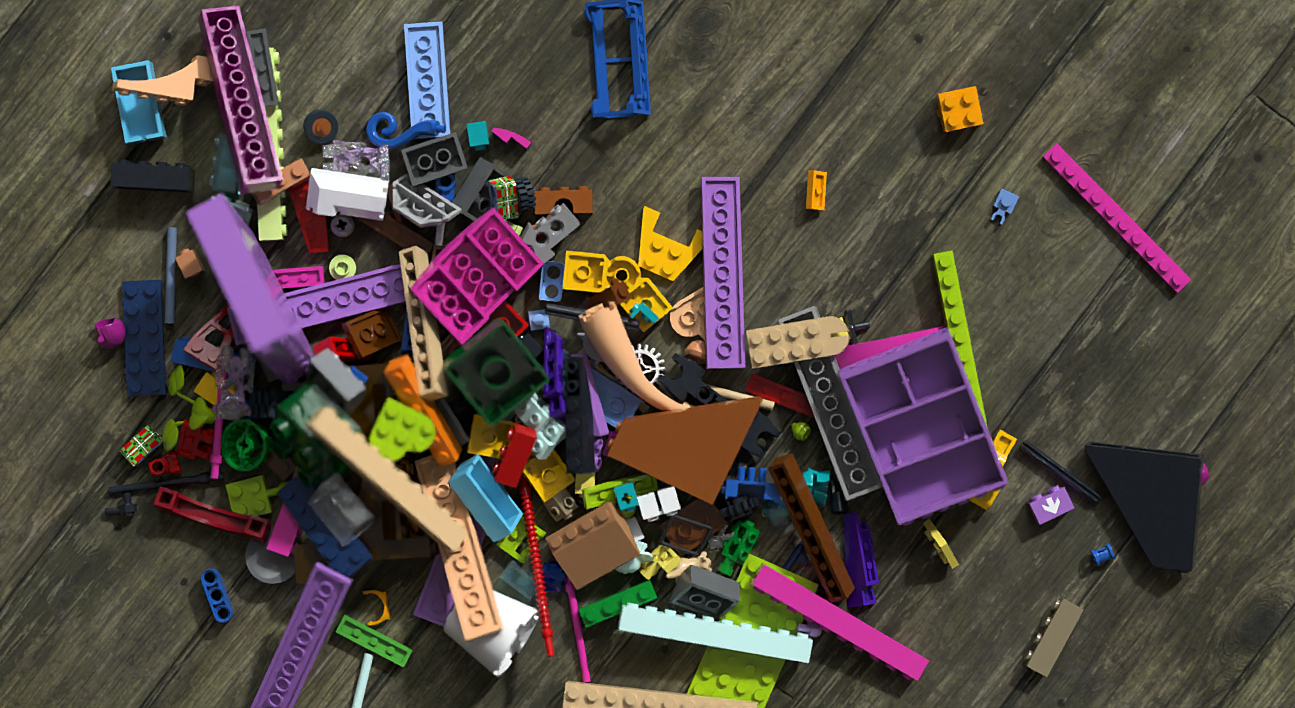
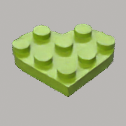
(401, 430)

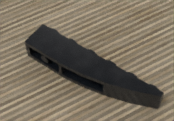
(579, 418)

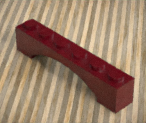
(238, 524)

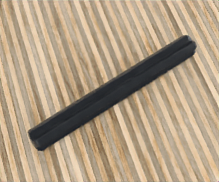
(573, 313)
(1060, 471)

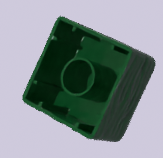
(495, 371)
(294, 441)

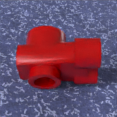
(170, 464)

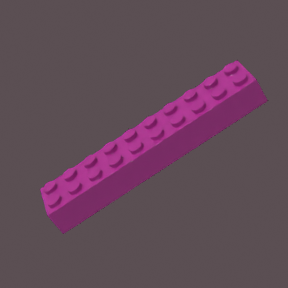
(240, 99)

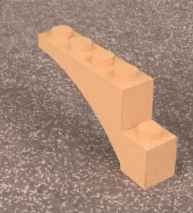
(174, 87)

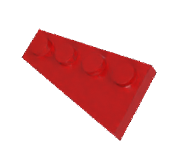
(312, 224)

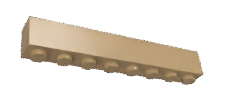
(423, 329)

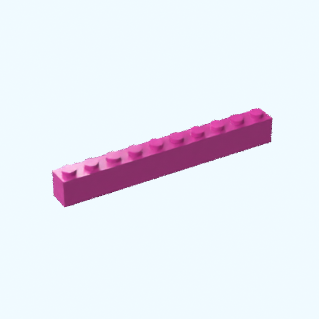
(839, 621)

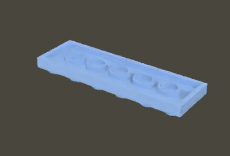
(427, 74)

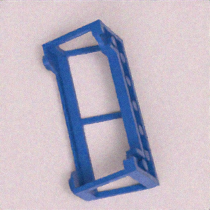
(640, 101)

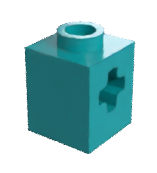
(478, 135)
(626, 488)

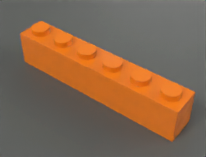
(404, 381)

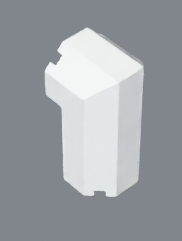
(346, 194)

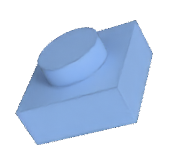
(538, 320)

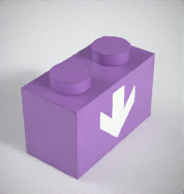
(1050, 505)

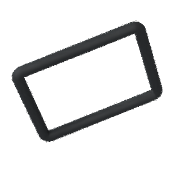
(680, 548)

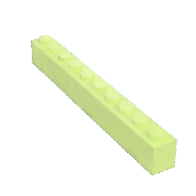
(271, 214)

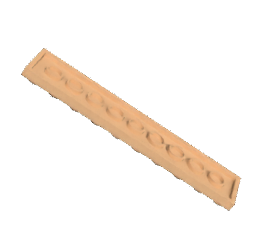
(466, 565)

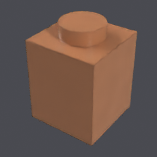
(189, 263)

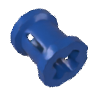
(1102, 554)

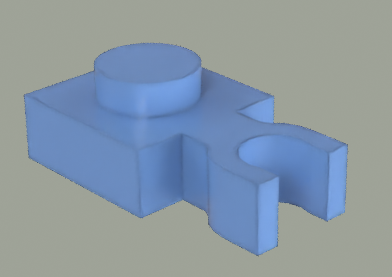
(1005, 203)

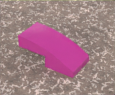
(506, 136)

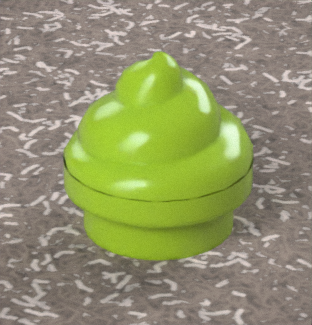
(801, 430)

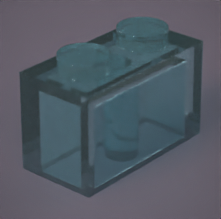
(519, 579)

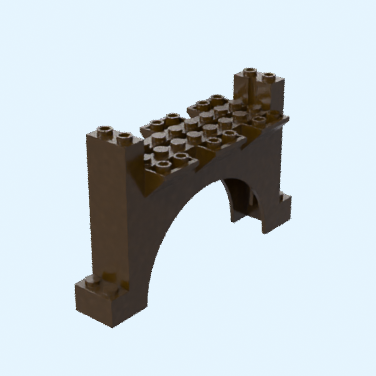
(393, 532)

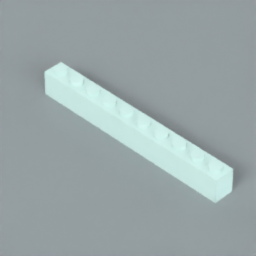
(714, 633)

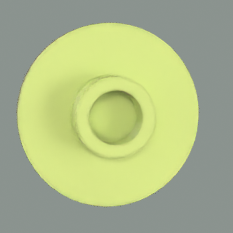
(342, 267)

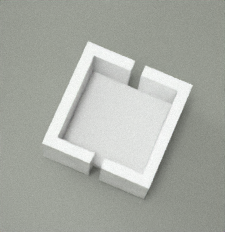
(649, 506)

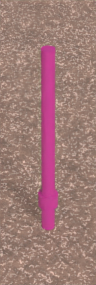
(215, 457)
(570, 589)

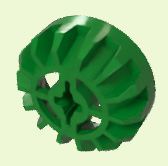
(241, 441)

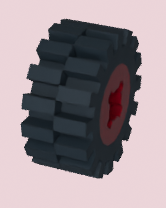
(525, 195)

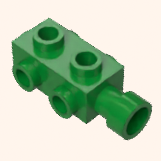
(738, 546)

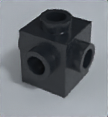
(463, 409)

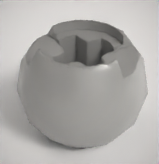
(349, 228)

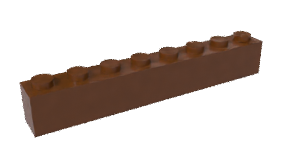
(811, 527)

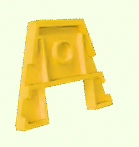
(662, 254)

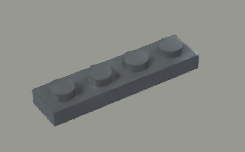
(263, 65)

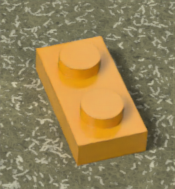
(816, 190)

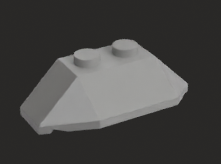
(421, 204)

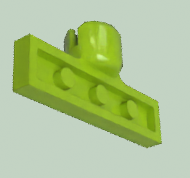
(605, 492)

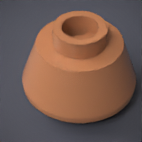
(696, 352)

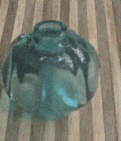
(777, 514)

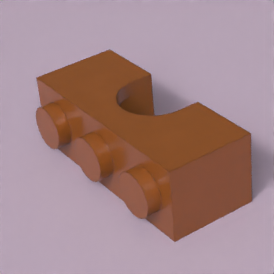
(580, 198)

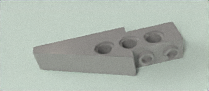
(543, 248)

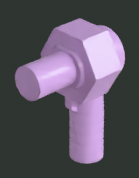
(811, 629)

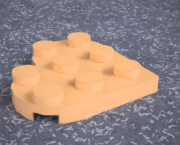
(688, 315)

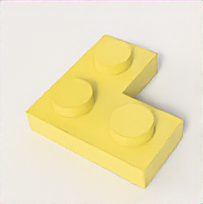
(940, 544)
(664, 558)

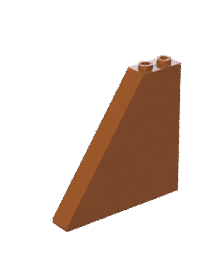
(686, 445)

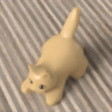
(699, 561)

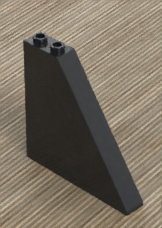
(1157, 497)

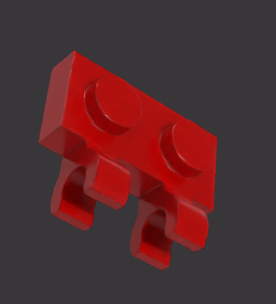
(190, 439)

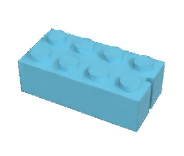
(139, 117)
(485, 498)

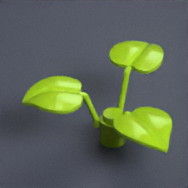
(199, 416)

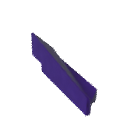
(554, 369)
(859, 560)

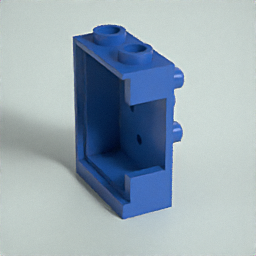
(739, 487)

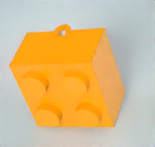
(959, 109)

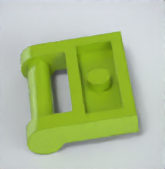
(513, 540)

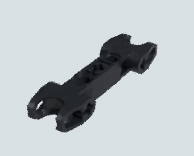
(690, 384)

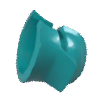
(817, 484)

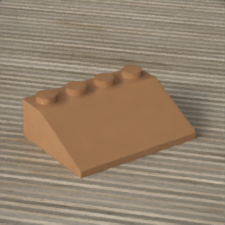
(594, 545)

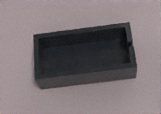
(152, 177)

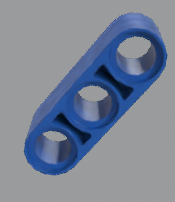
(224, 602)

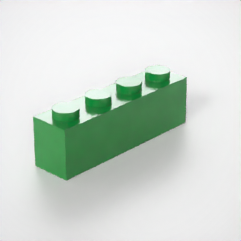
(611, 605)

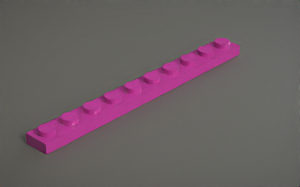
(1116, 218)

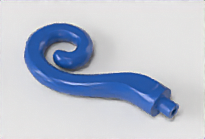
(426, 127)

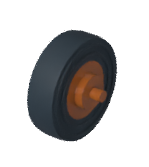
(320, 126)

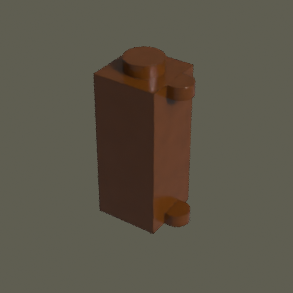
(616, 293)

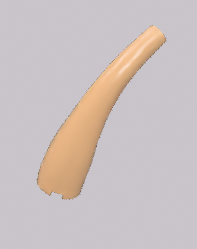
(612, 344)

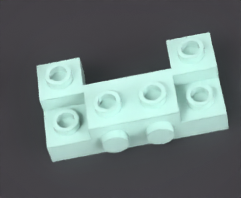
(535, 415)

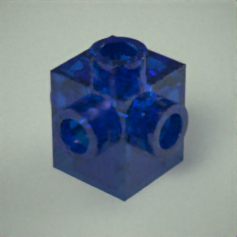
(553, 576)

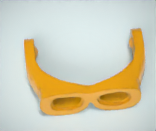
(386, 614)

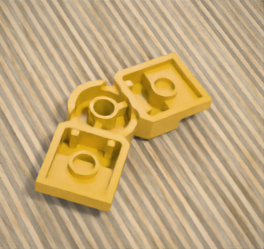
(594, 274)
(545, 475)

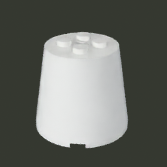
(497, 648)

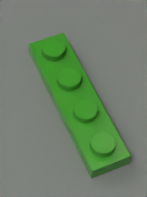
(374, 640)

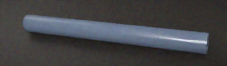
(170, 274)

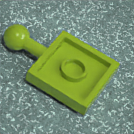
(251, 496)

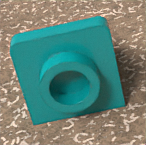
(647, 314)

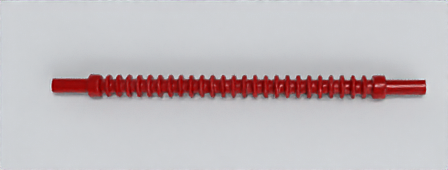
(547, 633)

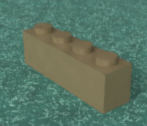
(1053, 637)

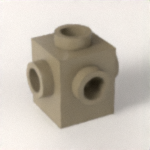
(561, 505)

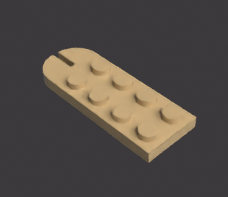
(796, 341)

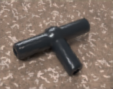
(853, 328)

